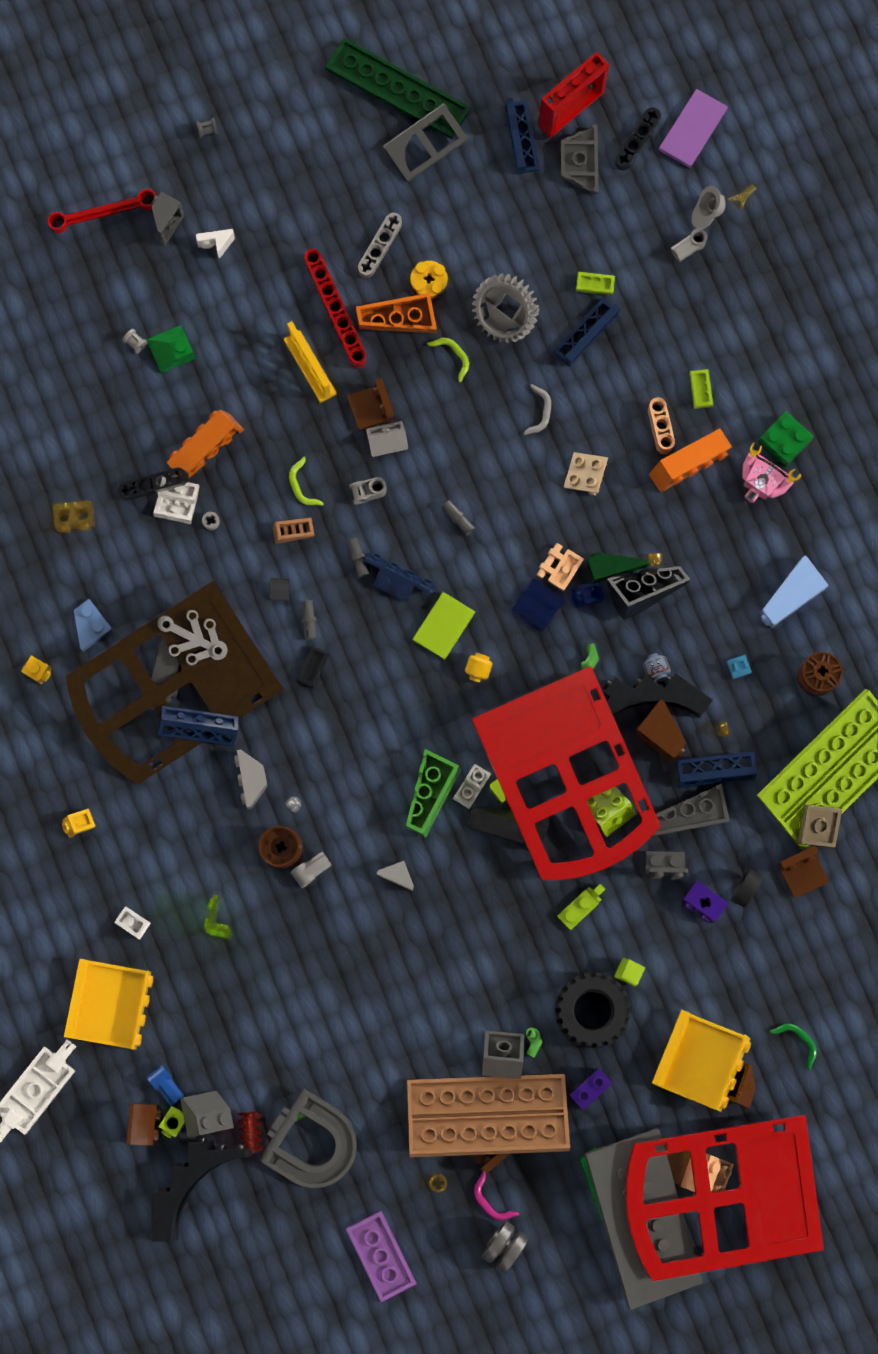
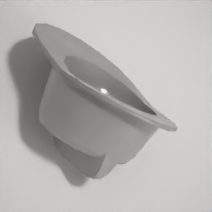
(710, 205)

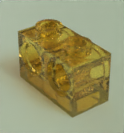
(74, 510)

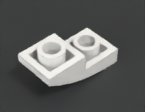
(472, 786)

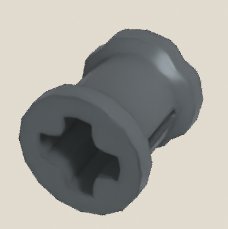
(207, 127)

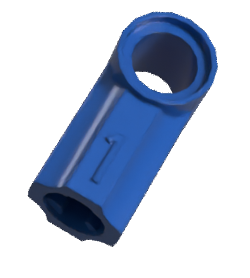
(163, 1082)

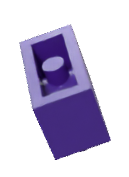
(700, 892)
(590, 1089)

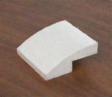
(177, 503)

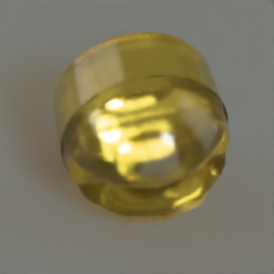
(654, 559)
(724, 729)

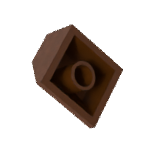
(143, 1124)

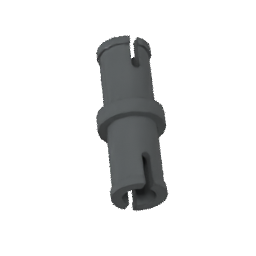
(458, 517)
(357, 557)
(309, 619)

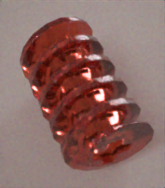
(251, 1131)

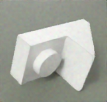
(221, 239)
(132, 922)

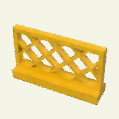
(309, 364)

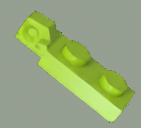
(581, 907)

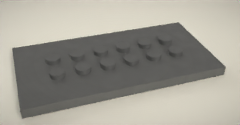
(668, 1233)

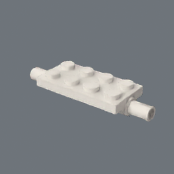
(35, 1089)

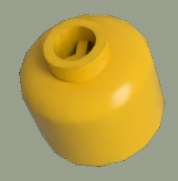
(478, 667)

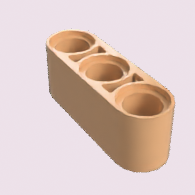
(661, 417)

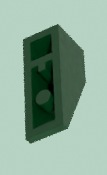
(608, 565)

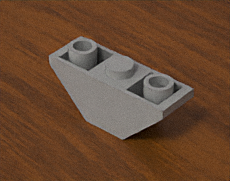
(251, 778)

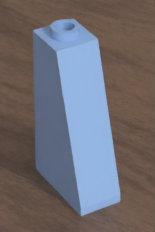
(797, 590)

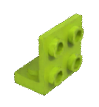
(611, 810)

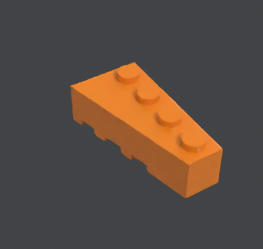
(399, 315)
(205, 442)
(690, 460)

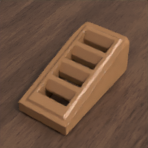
(293, 536)

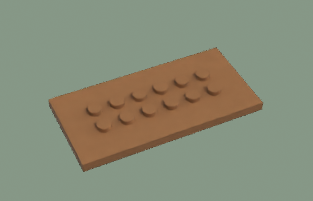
(487, 1115)

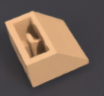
(718, 1171)

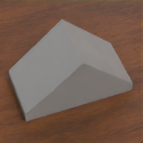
(397, 874)

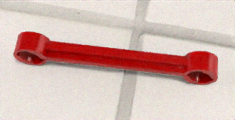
(101, 211)

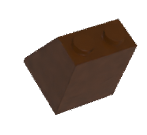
(662, 733)

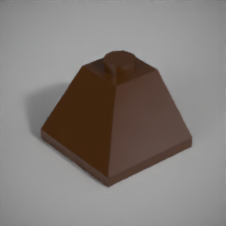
(744, 1087)

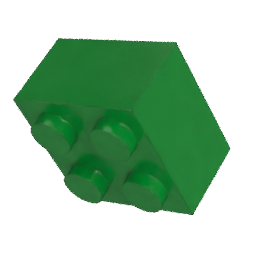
(785, 439)

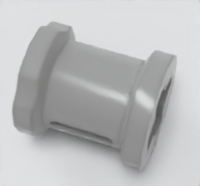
(134, 341)

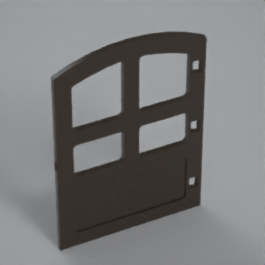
(222, 683)

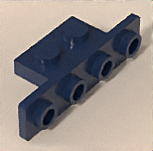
(397, 580)

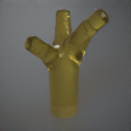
(743, 196)

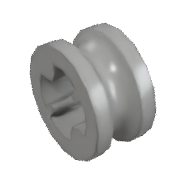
(209, 515)

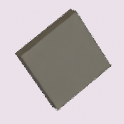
(819, 825)

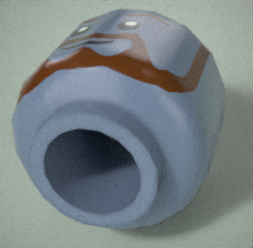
(657, 667)

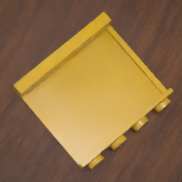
(108, 1004)
(701, 1061)

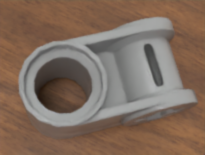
(367, 491)

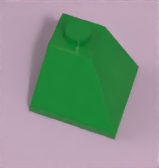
(170, 349)

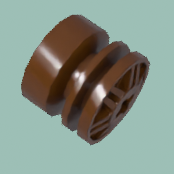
(812, 681)
(269, 846)

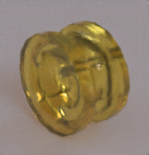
(442, 1178)

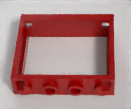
(573, 95)

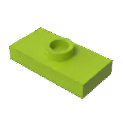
(595, 283)
(701, 388)

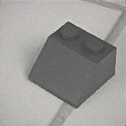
(167, 215)
(503, 1054)
(206, 1114)

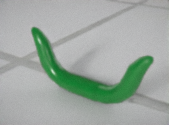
(803, 1036)

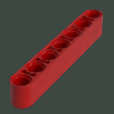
(335, 300)

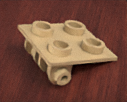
(586, 473)

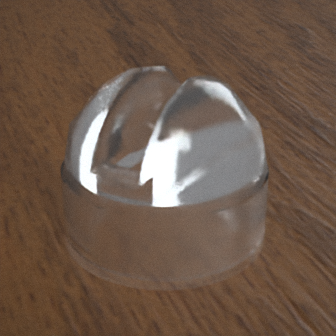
(293, 804)

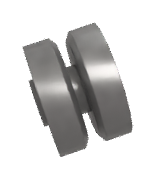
(502, 1245)

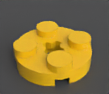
(426, 269)

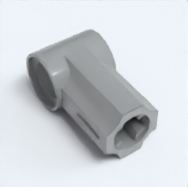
(688, 245)
(306, 872)

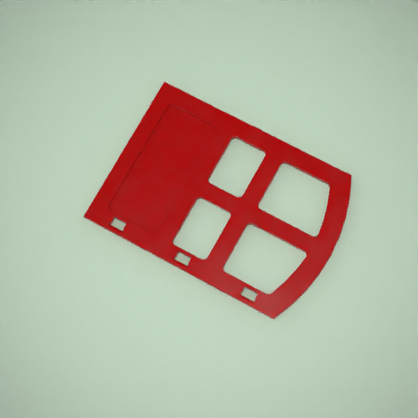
(546, 731)
(773, 1188)

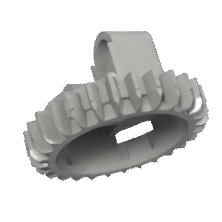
(492, 293)

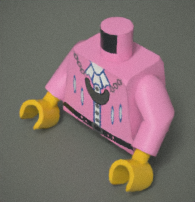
(764, 477)

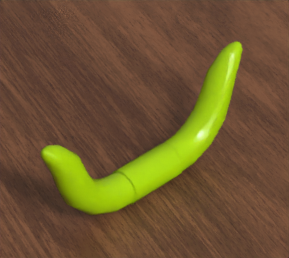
(460, 353)
(295, 486)

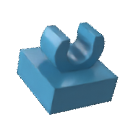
(739, 667)

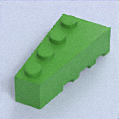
(432, 788)

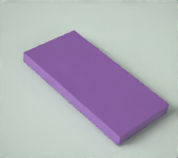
(693, 128)
(381, 1256)

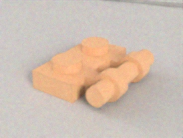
(564, 571)

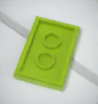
(443, 626)

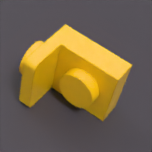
(37, 670)
(78, 823)

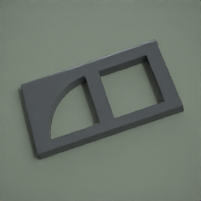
(397, 146)

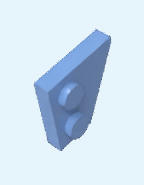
(90, 624)

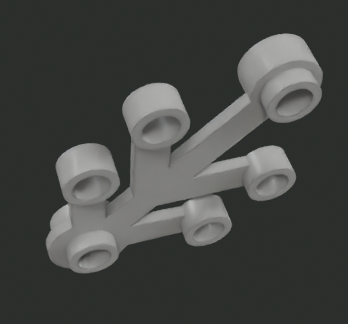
(195, 639)

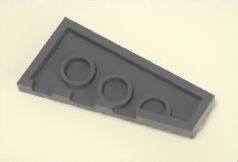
(697, 812)

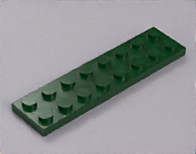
(394, 85)

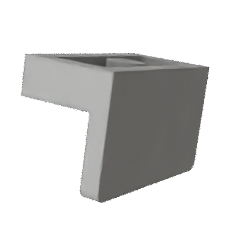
(387, 438)

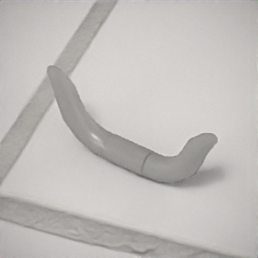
(546, 411)

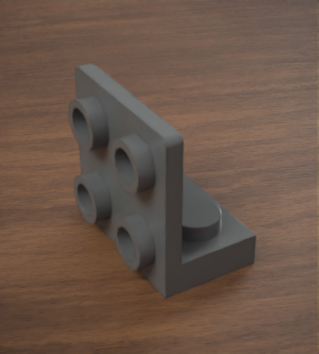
(665, 864)

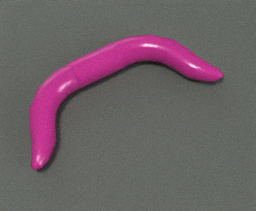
(486, 1206)

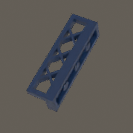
(515, 136)
(591, 334)
(199, 722)
(721, 775)

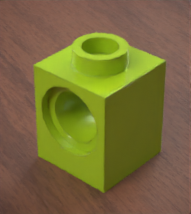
(166, 1130)

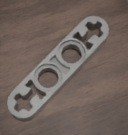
(378, 244)

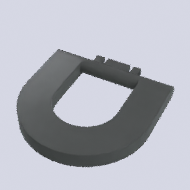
(295, 1169)

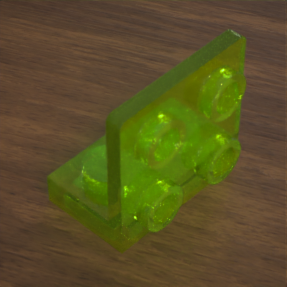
(220, 930)

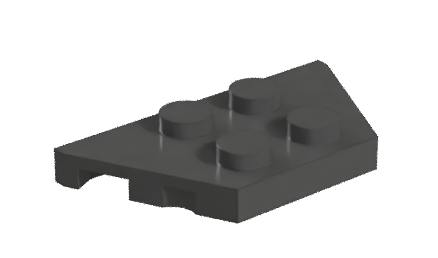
(580, 159)

